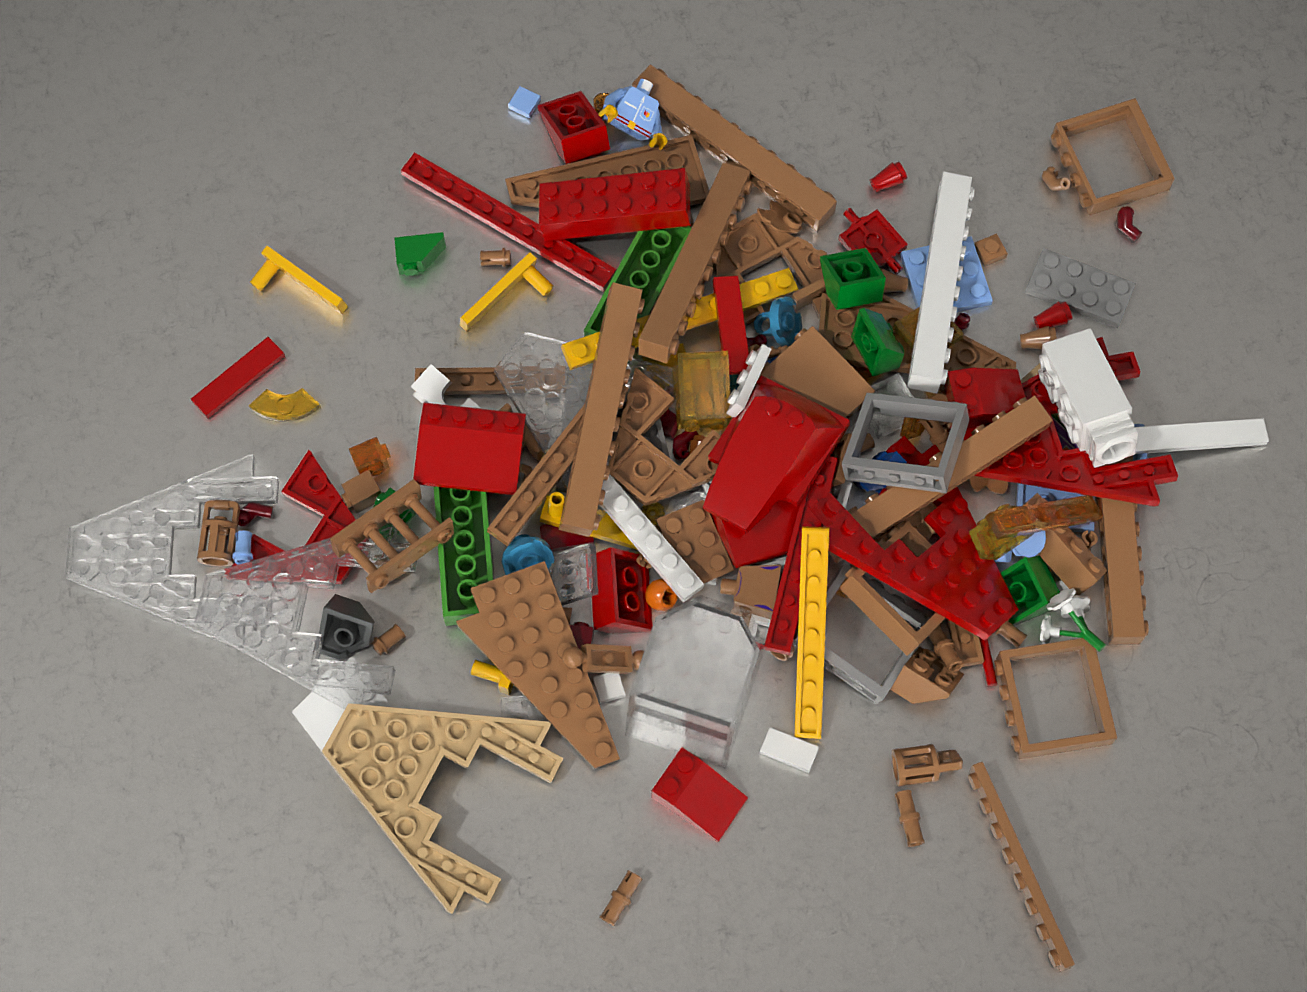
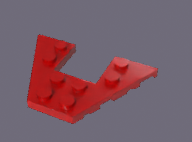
(314, 491)

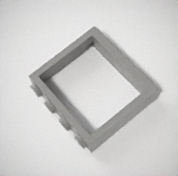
(904, 474)
(848, 672)

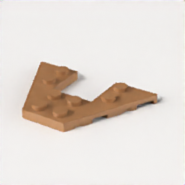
(756, 243)
(641, 465)

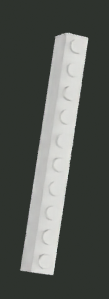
(939, 283)

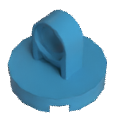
(783, 321)
(526, 552)

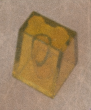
(701, 390)

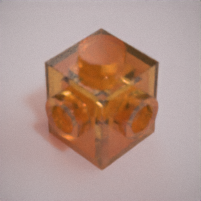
(370, 456)

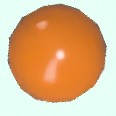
(660, 595)

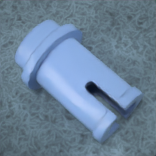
(243, 547)

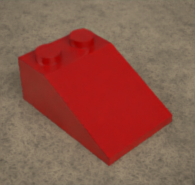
(574, 127)
(984, 391)
(698, 794)

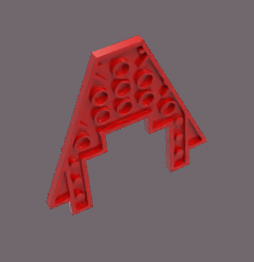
(1046, 465)
(944, 577)

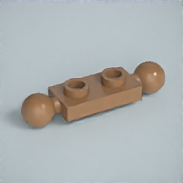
(603, 658)

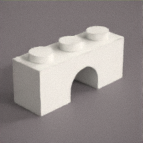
(432, 386)

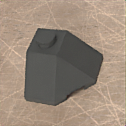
(344, 627)

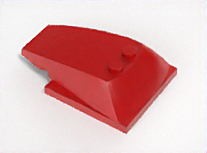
(770, 454)

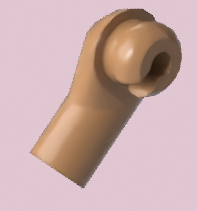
(1049, 177)

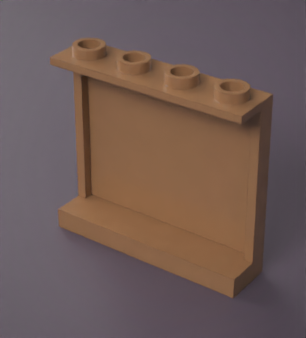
(818, 373)

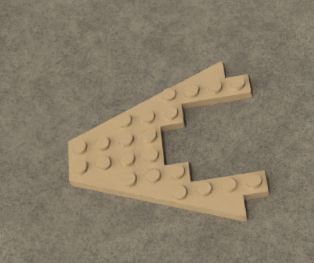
(390, 759)

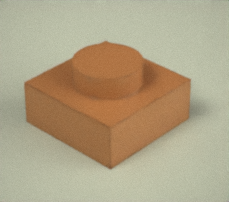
(990, 250)

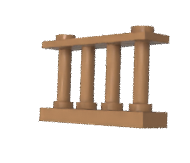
(388, 512)

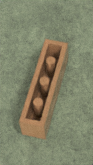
(1069, 556)

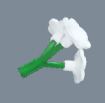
(1074, 608)

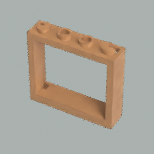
(1144, 139)
(878, 609)
(1096, 688)

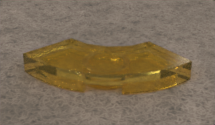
(284, 407)

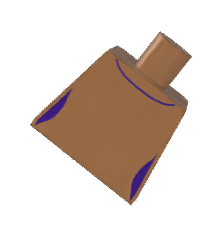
(754, 588)

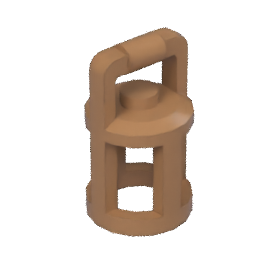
(219, 529)
(923, 773)

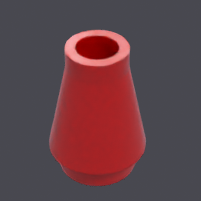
(890, 176)
(1054, 316)

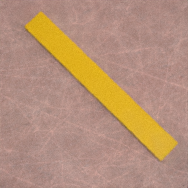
(811, 632)

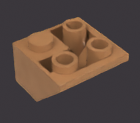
(925, 678)

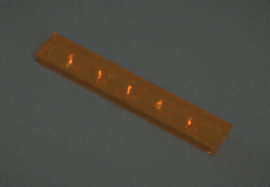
(1043, 516)

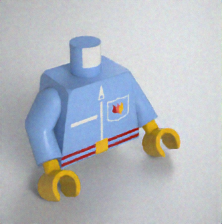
(635, 113)

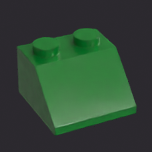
(852, 278)
(876, 342)
(1030, 588)

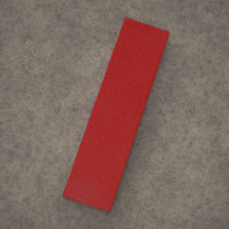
(731, 321)
(237, 377)

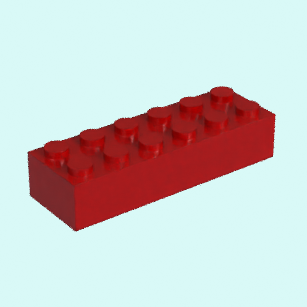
(614, 204)

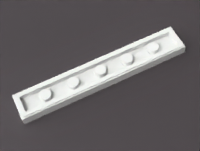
(1201, 436)

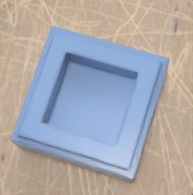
(524, 102)

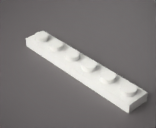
(649, 541)

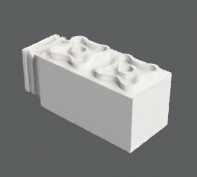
(1088, 397)

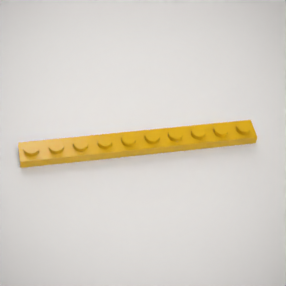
(753, 293)

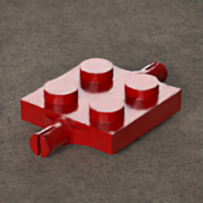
(876, 236)

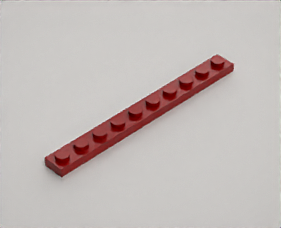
(507, 221)

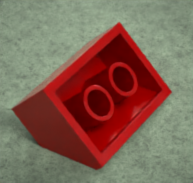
(621, 593)

